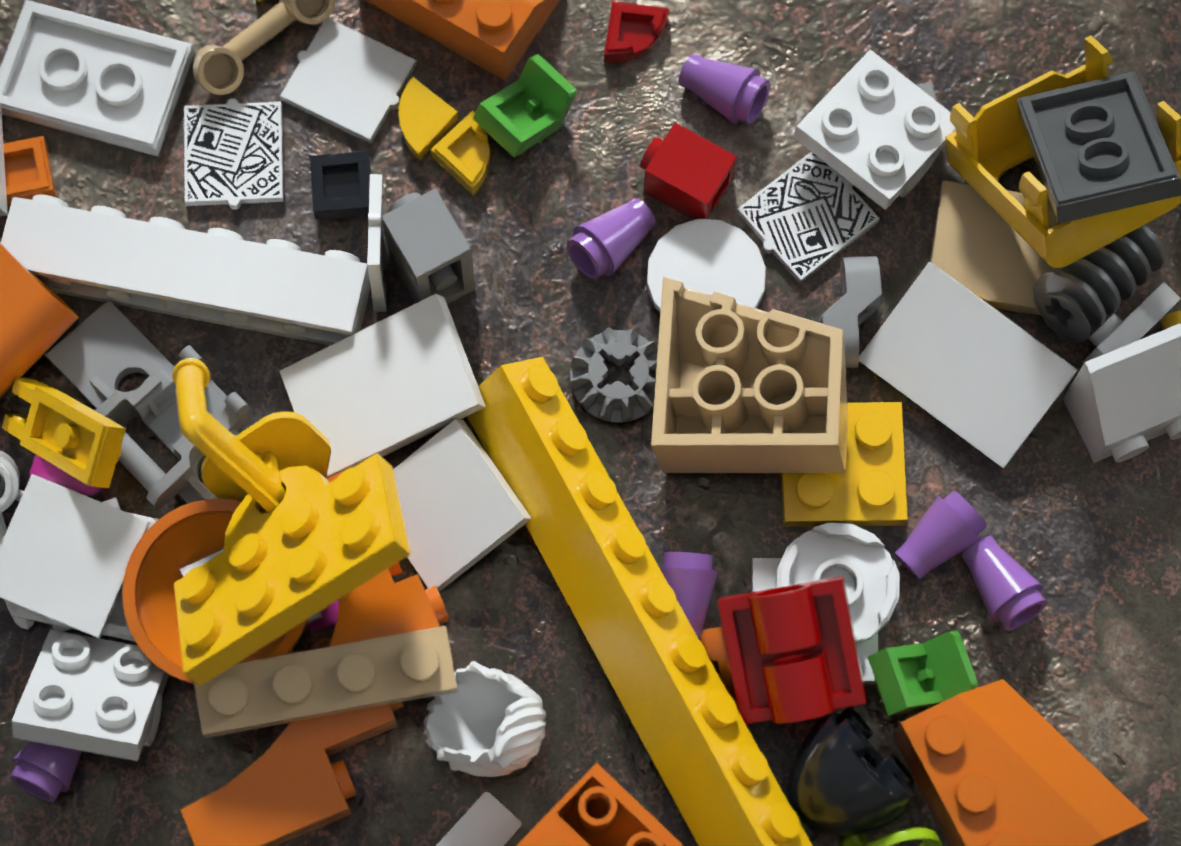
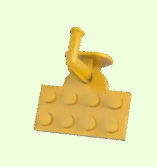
(289, 541)

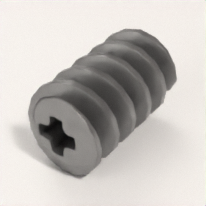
(1082, 293)

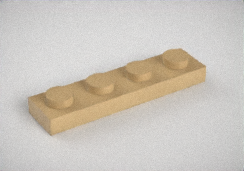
(327, 682)

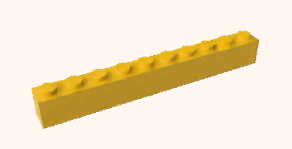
(630, 614)

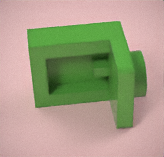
(527, 108)
(922, 674)

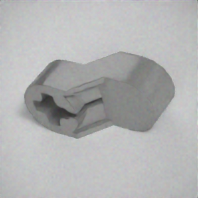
(859, 300)

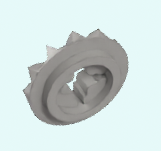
(615, 401)

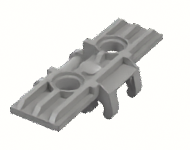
(97, 360)

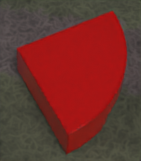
(633, 30)

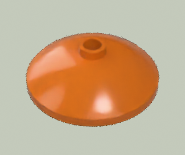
(154, 567)

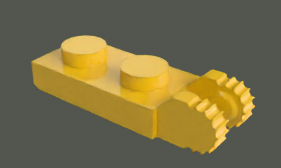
(66, 433)

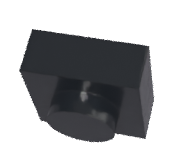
(340, 184)

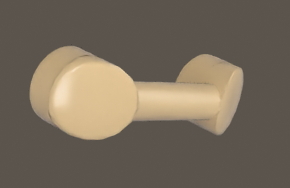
(221, 68)

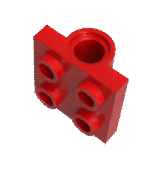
(792, 651)

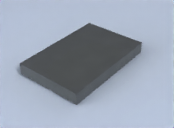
(1098, 147)

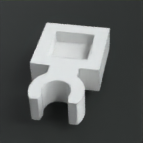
(1119, 333)

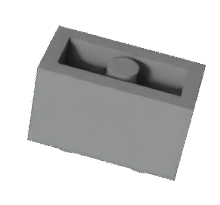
(428, 248)

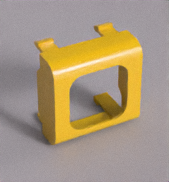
(996, 141)

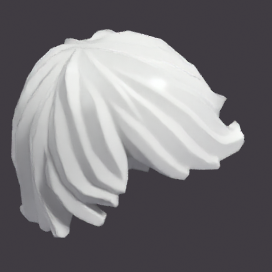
(486, 725)

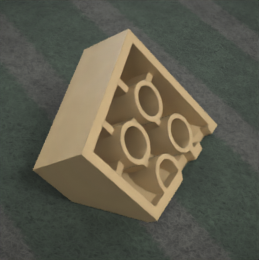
(746, 388)

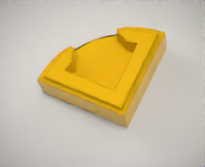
(423, 118)
(465, 153)

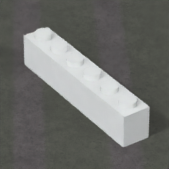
(188, 271)

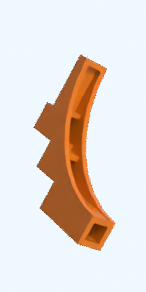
(294, 783)

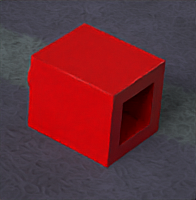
(687, 172)

